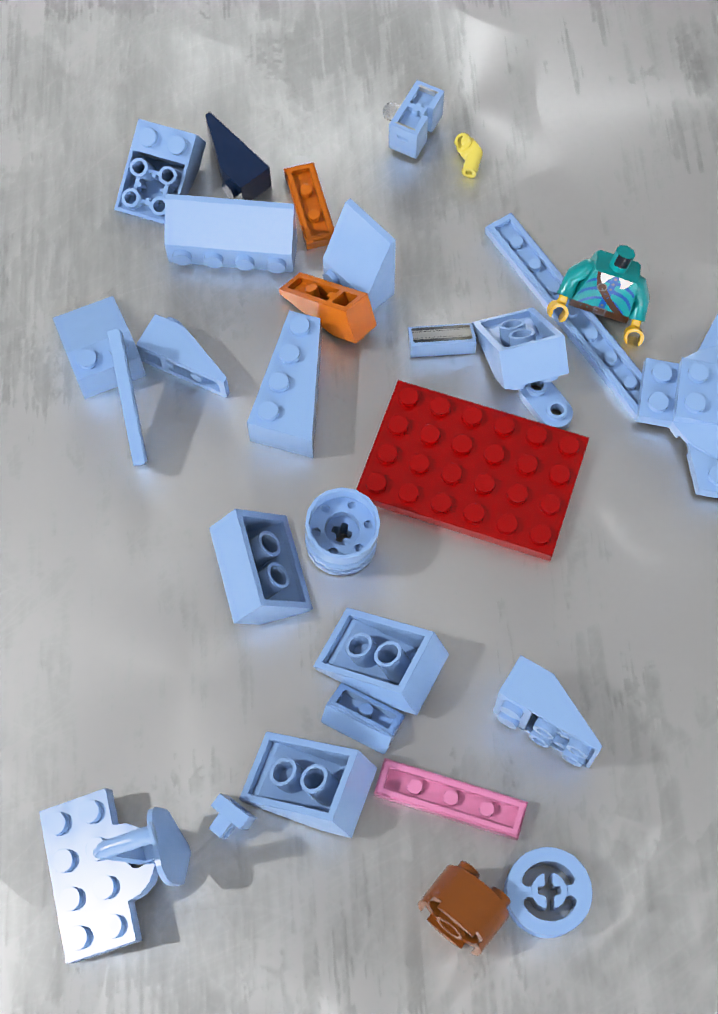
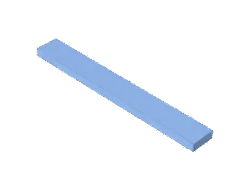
(581, 325)

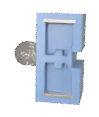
(414, 118)

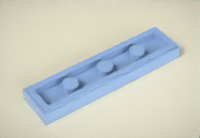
(127, 397)

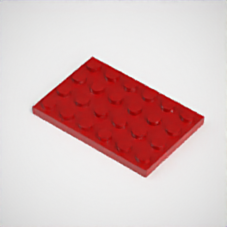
(473, 469)

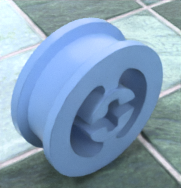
(578, 892)

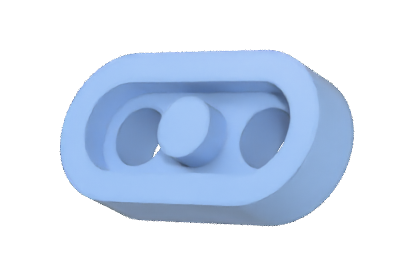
(543, 401)

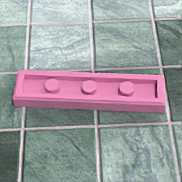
(450, 799)

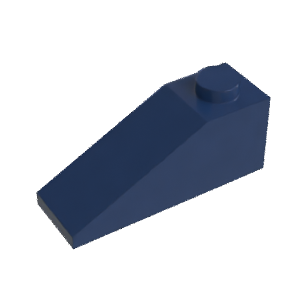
(241, 170)

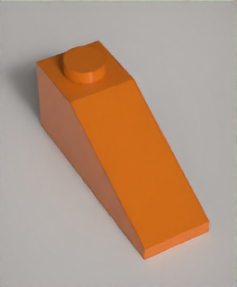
(342, 310)

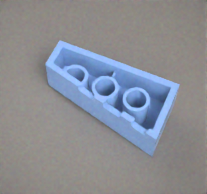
(289, 392)

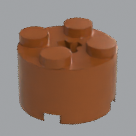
(465, 907)

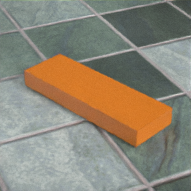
(309, 205)

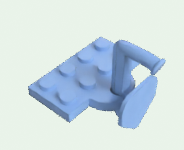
(97, 873)

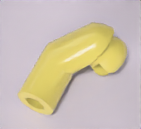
(470, 152)

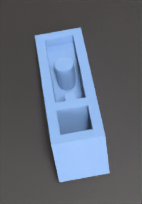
(174, 350)

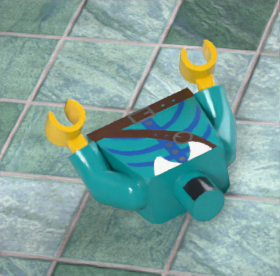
(608, 287)

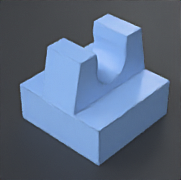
(230, 816)

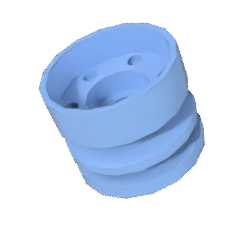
(337, 513)

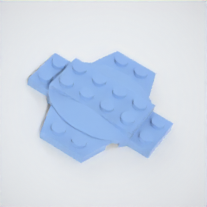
(687, 403)

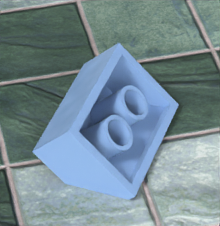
(259, 567)

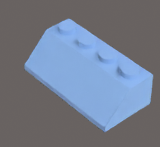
(230, 233)

